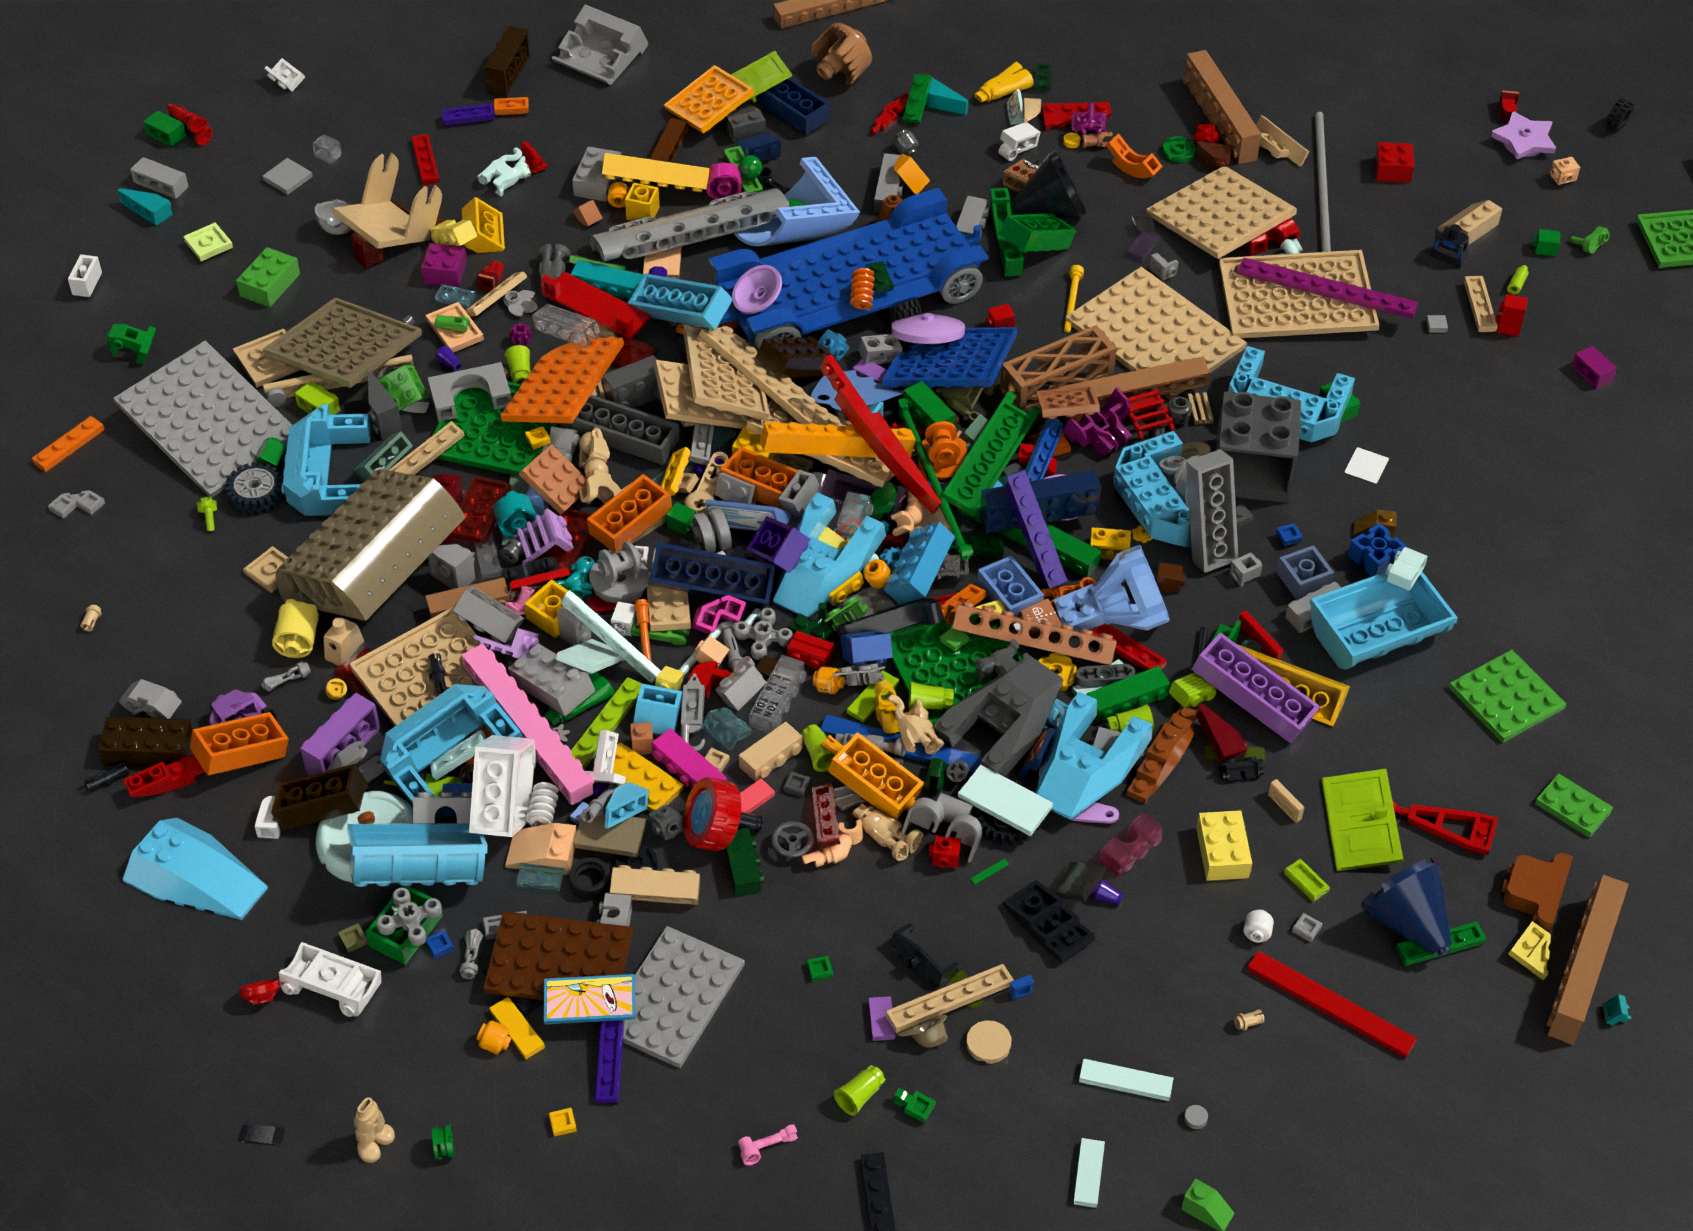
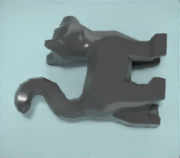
(999, 661)

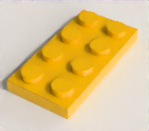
(641, 772)

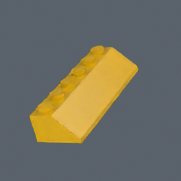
(655, 171)
(1323, 691)

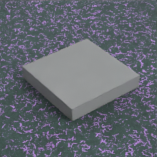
(287, 176)

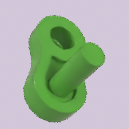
(1593, 240)

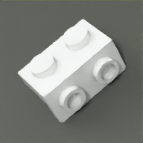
(285, 74)

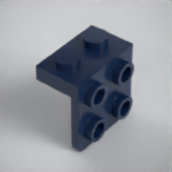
(761, 146)

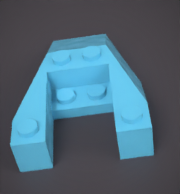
(822, 565)
(1079, 773)

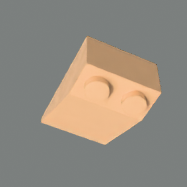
(543, 846)

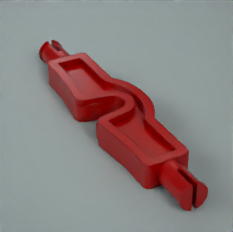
(889, 115)

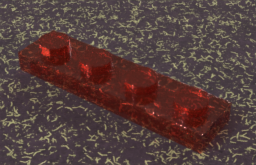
(826, 816)

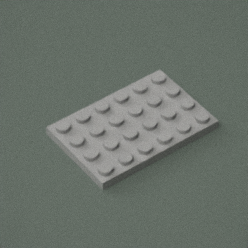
(678, 995)

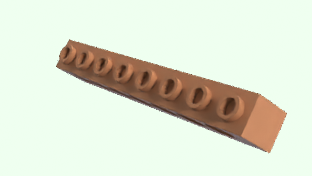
(1103, 654)

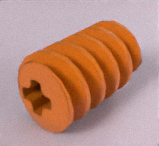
(862, 288)

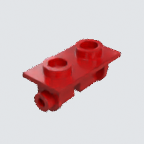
(532, 158)

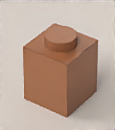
(642, 738)

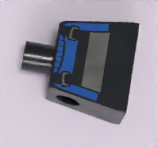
(1451, 246)

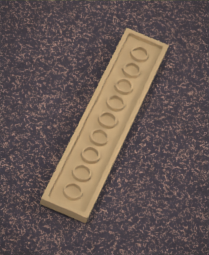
(781, 390)

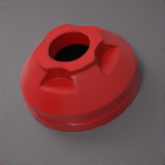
(260, 991)

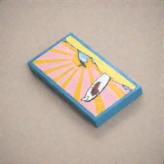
(589, 999)

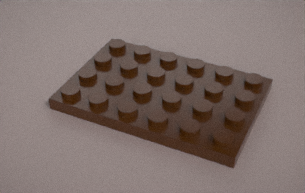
(551, 947)

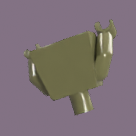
(963, 399)

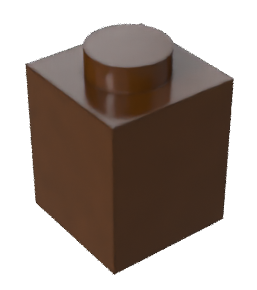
(1170, 577)

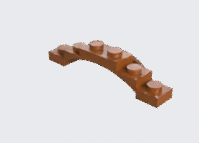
(1164, 754)

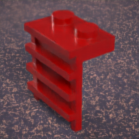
(1148, 402)

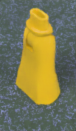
(1005, 83)

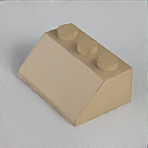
(1476, 219)

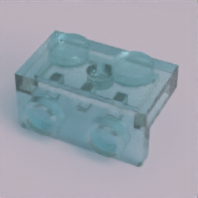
(726, 727)

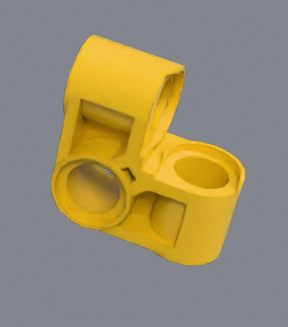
(884, 708)

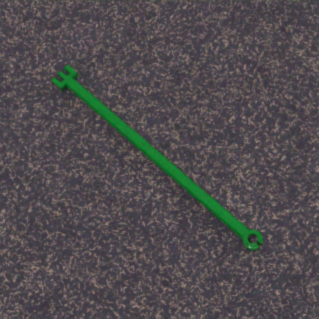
(965, 551)

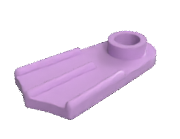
(1098, 814)

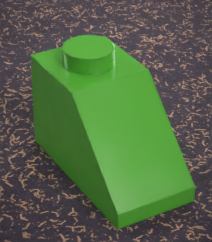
(1207, 1205)

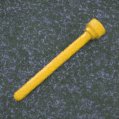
(1076, 273)

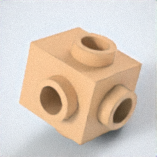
(1565, 170)

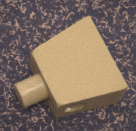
(342, 641)

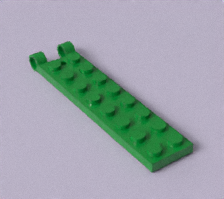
(989, 455)

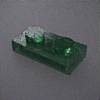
(1043, 76)

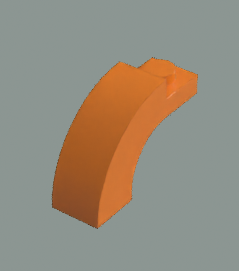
(1130, 162)

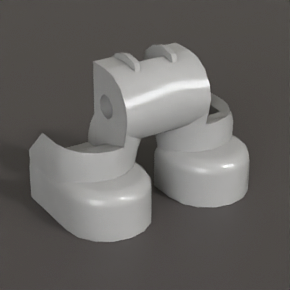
(952, 810)

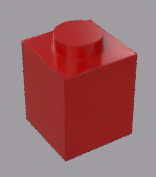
(1001, 317)

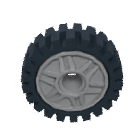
(254, 488)

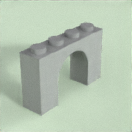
(487, 377)

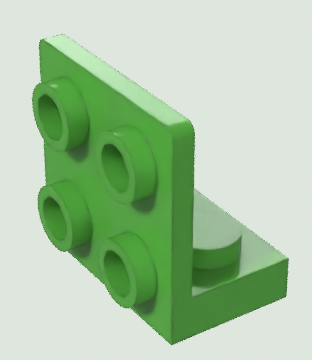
(404, 386)

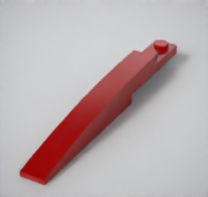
(878, 435)

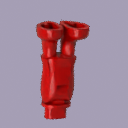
(192, 122)

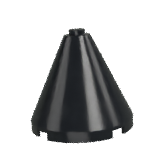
(1049, 191)

